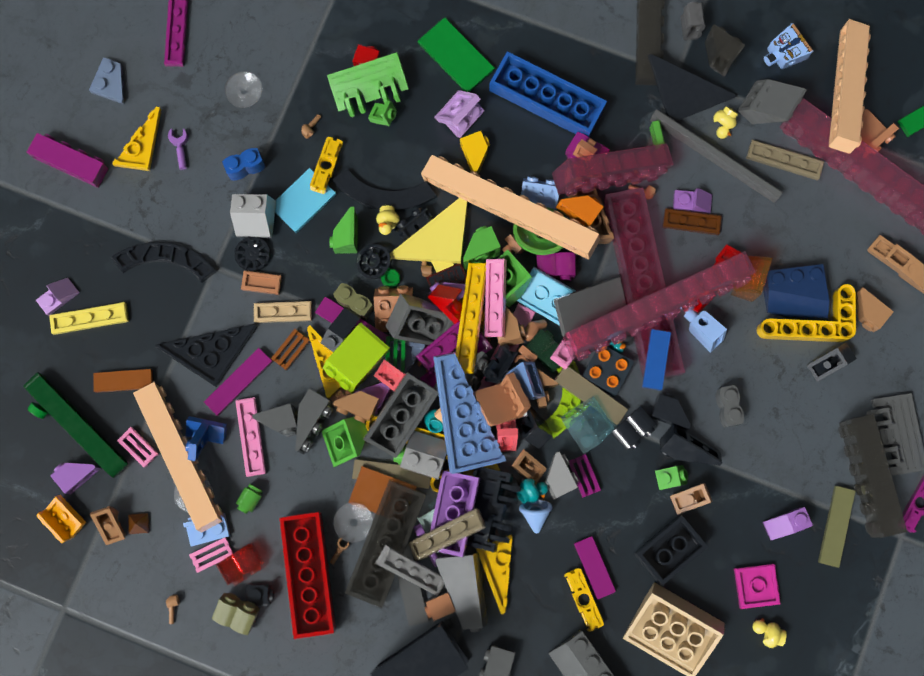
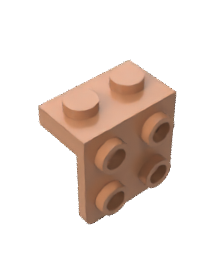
(874, 132)
(384, 303)
(503, 401)

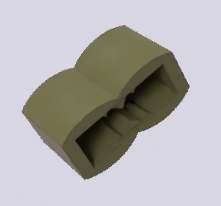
(358, 303)
(235, 613)

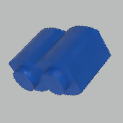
(246, 163)

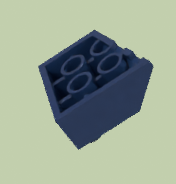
(797, 293)

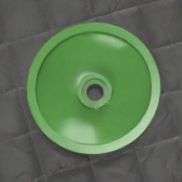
(533, 242)

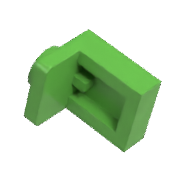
(383, 113)
(671, 477)

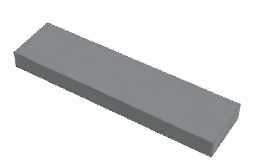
(410, 570)

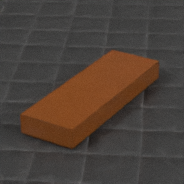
(122, 380)

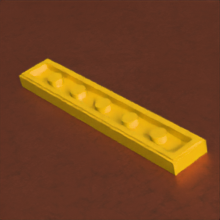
(471, 316)

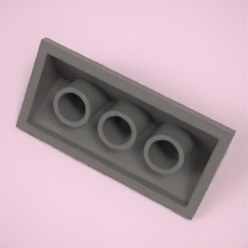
(401, 415)

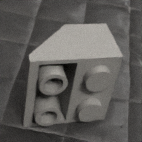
(559, 477)

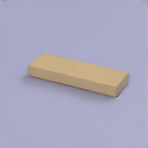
(282, 312)

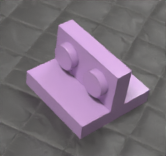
(460, 112)

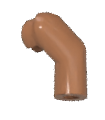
(533, 327)

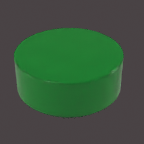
(391, 279)
(37, 410)

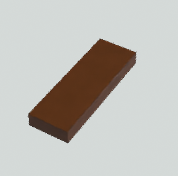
(691, 221)

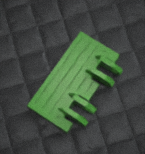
(368, 80)

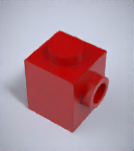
(365, 54)

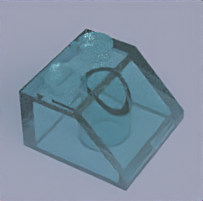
(588, 424)

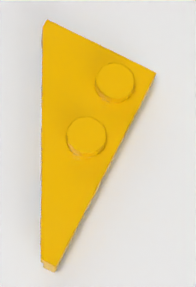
(140, 149)
(321, 354)
(497, 570)

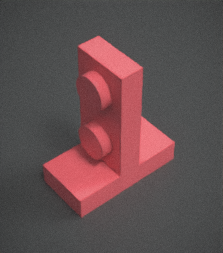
(389, 375)
(507, 436)

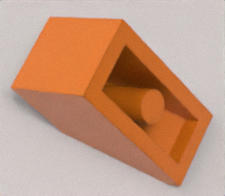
(581, 209)

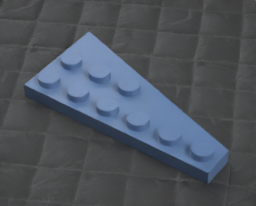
(465, 428)

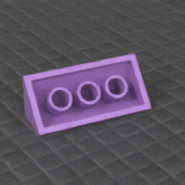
(455, 498)

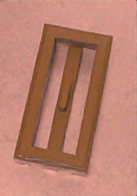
(280, 362)

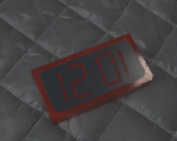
(451, 274)

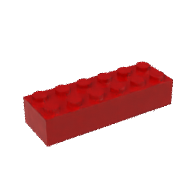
(307, 575)

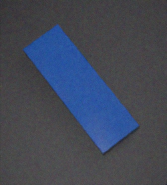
(656, 359)

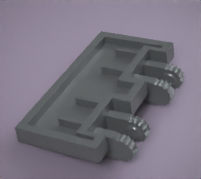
(900, 433)

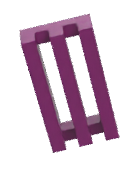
(578, 460)

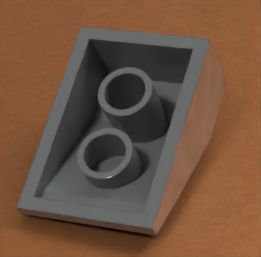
(417, 320)

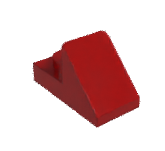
(445, 299)

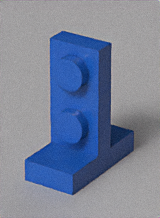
(201, 432)

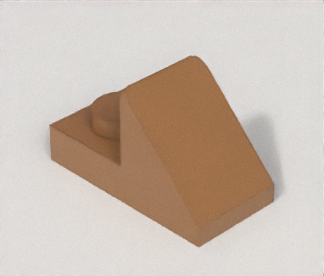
(546, 382)
(691, 498)
(108, 524)

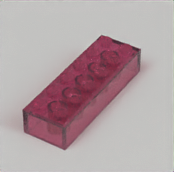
(612, 169)

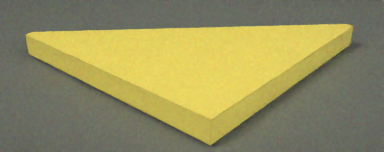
(439, 239)

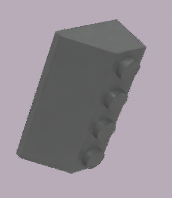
(578, 657)

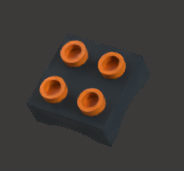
(608, 370)

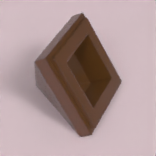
(138, 523)

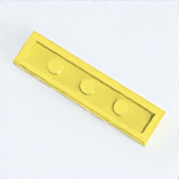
(89, 318)

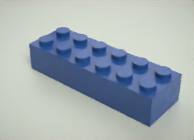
(547, 95)

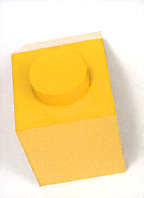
(475, 150)

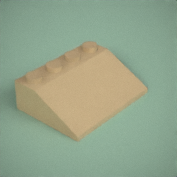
(674, 631)

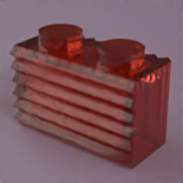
(240, 564)

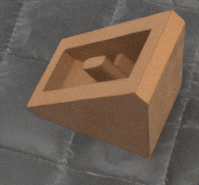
(528, 466)

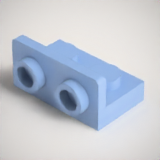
(540, 191)
(214, 533)

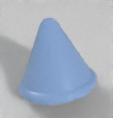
(536, 513)

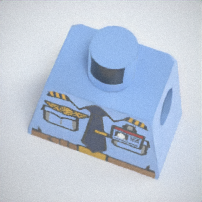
(788, 48)

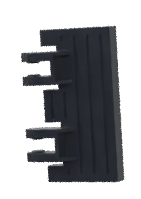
(487, 501)

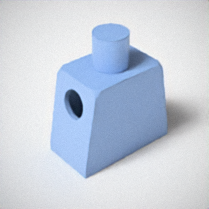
(706, 329)

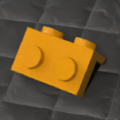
(61, 519)

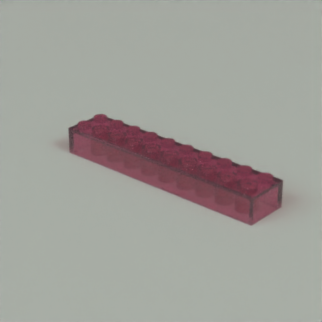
(863, 165)
(640, 266)
(658, 306)

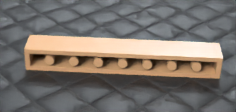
(849, 87)
(173, 450)

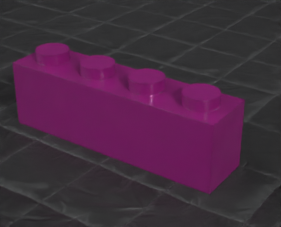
(68, 160)

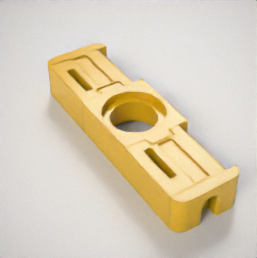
(322, 176)
(590, 611)

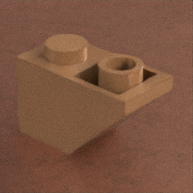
(358, 404)

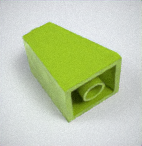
(356, 358)

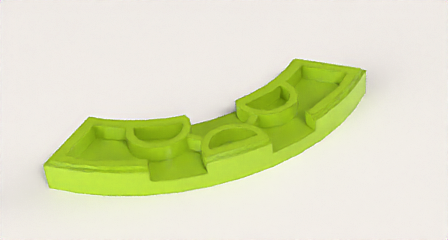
(567, 403)

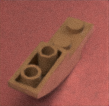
(899, 260)

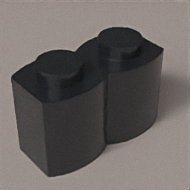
(633, 428)

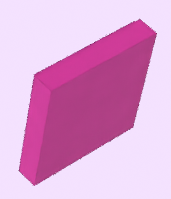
(757, 586)

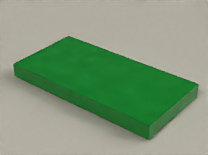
(456, 55)

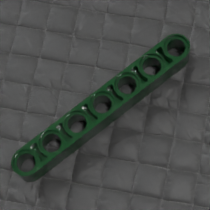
(75, 424)

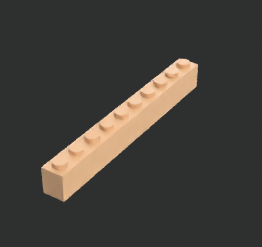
(511, 207)

